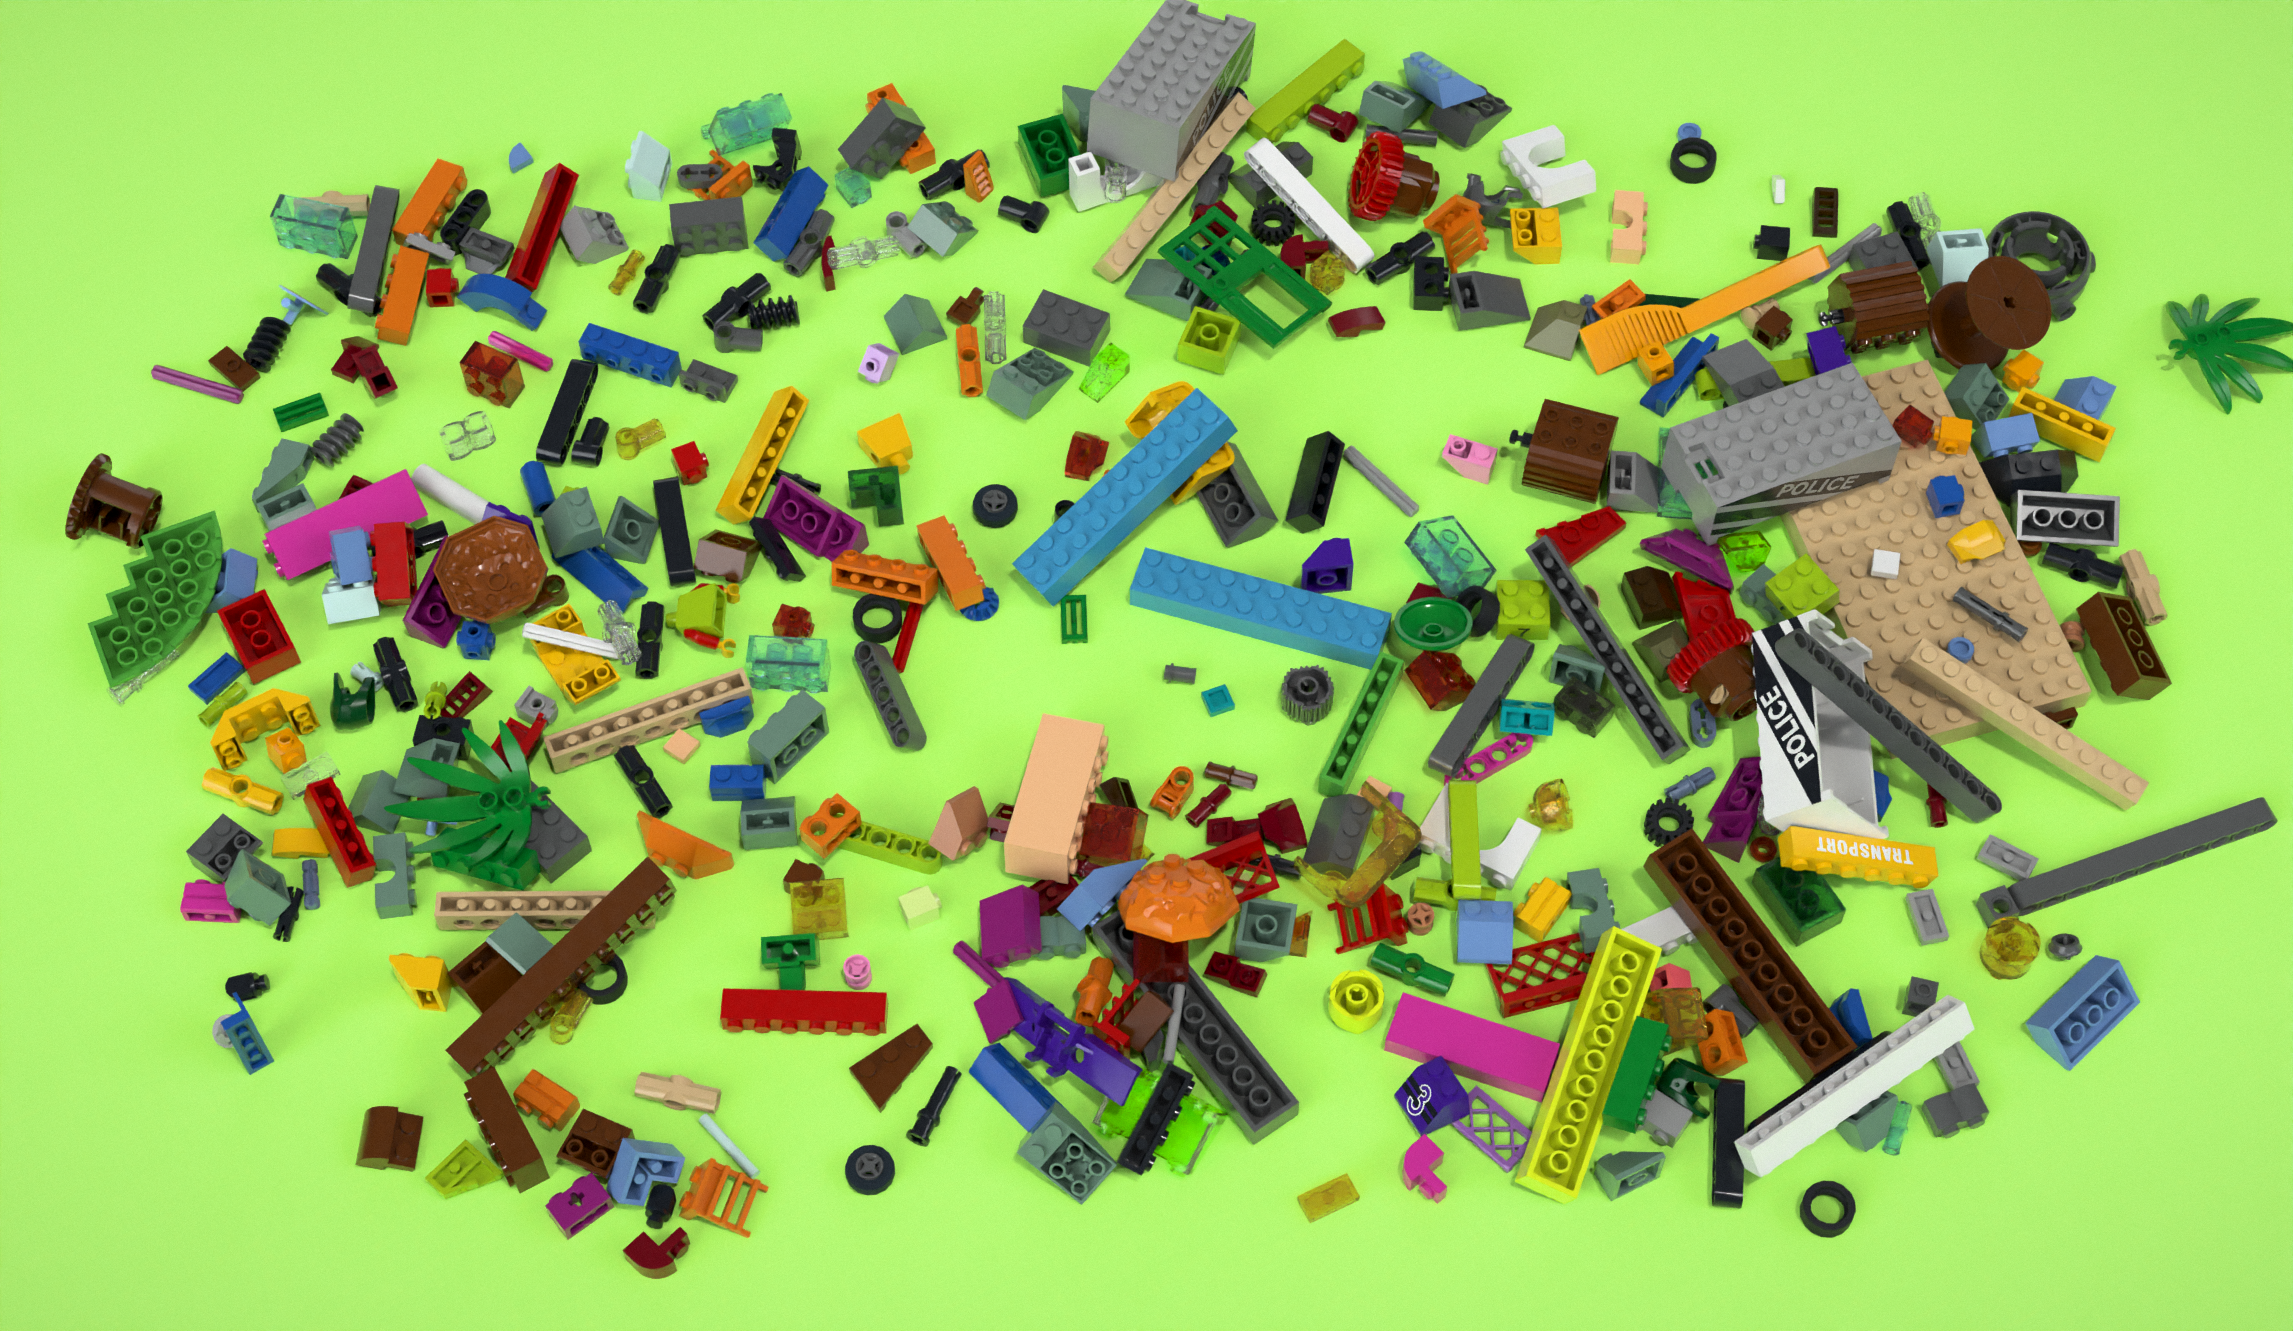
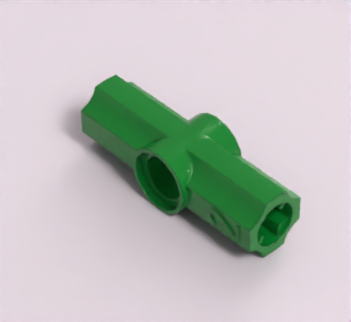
(1427, 976)

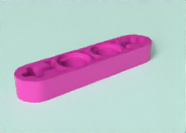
(1492, 765)

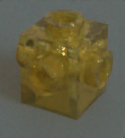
(1327, 273)

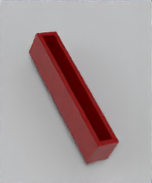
(542, 226)
(804, 1011)

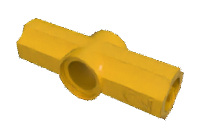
(230, 785)

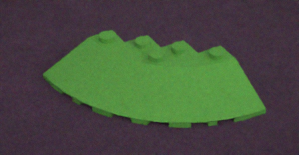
(163, 599)

